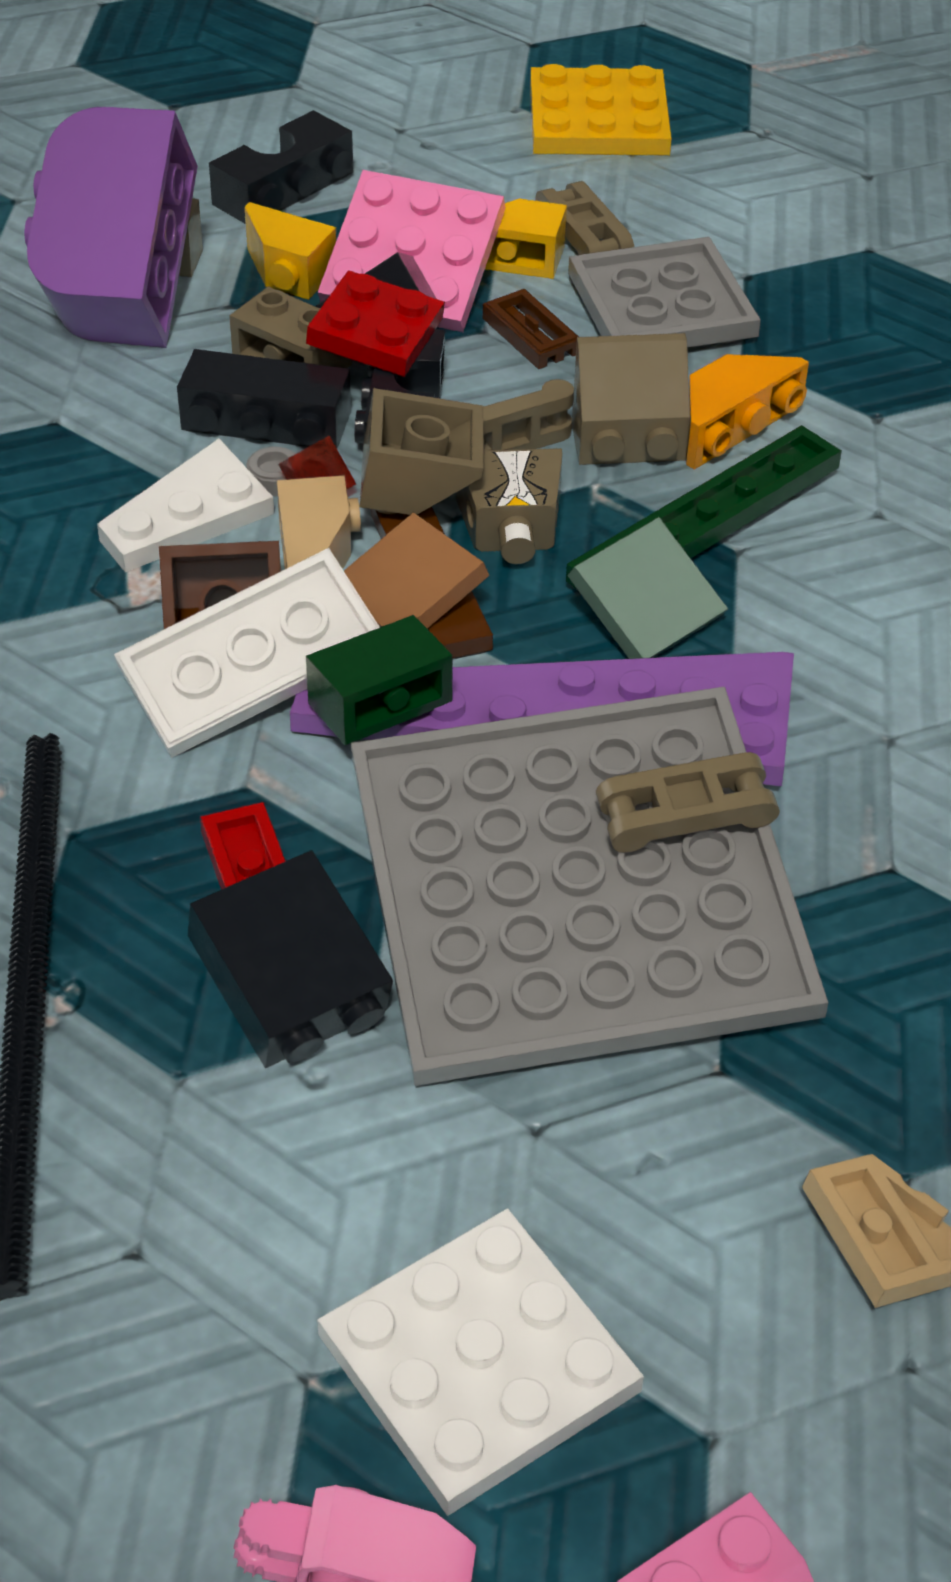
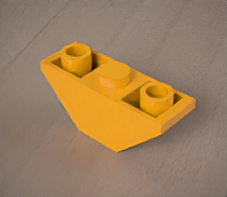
(739, 399)

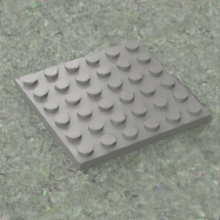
(537, 938)

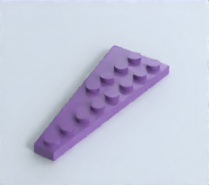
(754, 683)

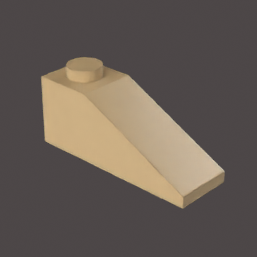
(316, 517)

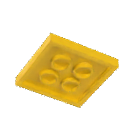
(599, 111)

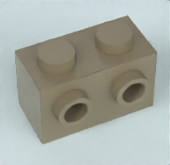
(276, 328)

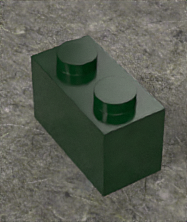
(379, 679)

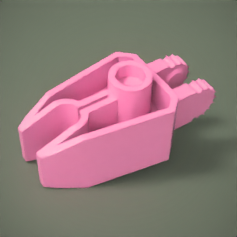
(351, 1540)

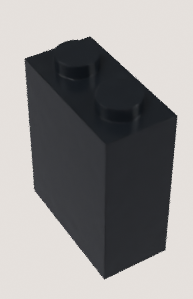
(290, 959)

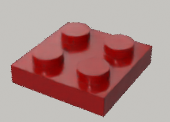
(375, 323)

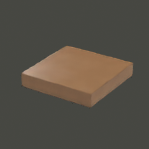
(414, 573)

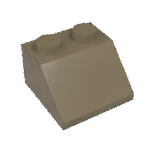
(631, 399)
(418, 451)

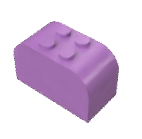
(113, 222)

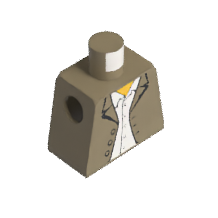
(514, 502)

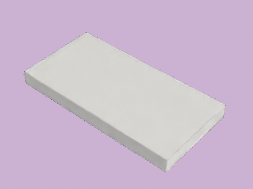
(242, 651)

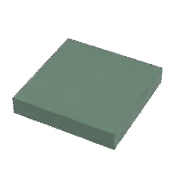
(647, 591)

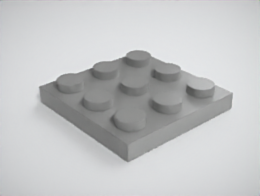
(665, 291)

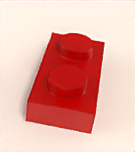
(240, 843)

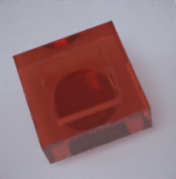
(317, 461)

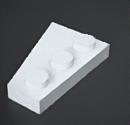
(186, 507)

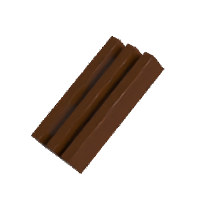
(524, 331)

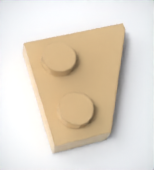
(883, 1228)

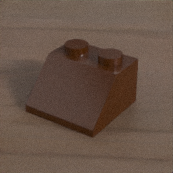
(208, 573)

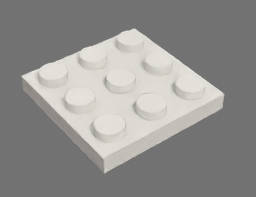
(479, 1359)

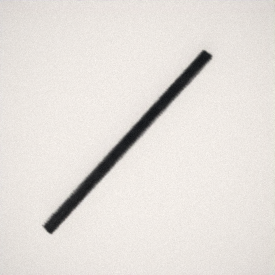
(25, 1006)

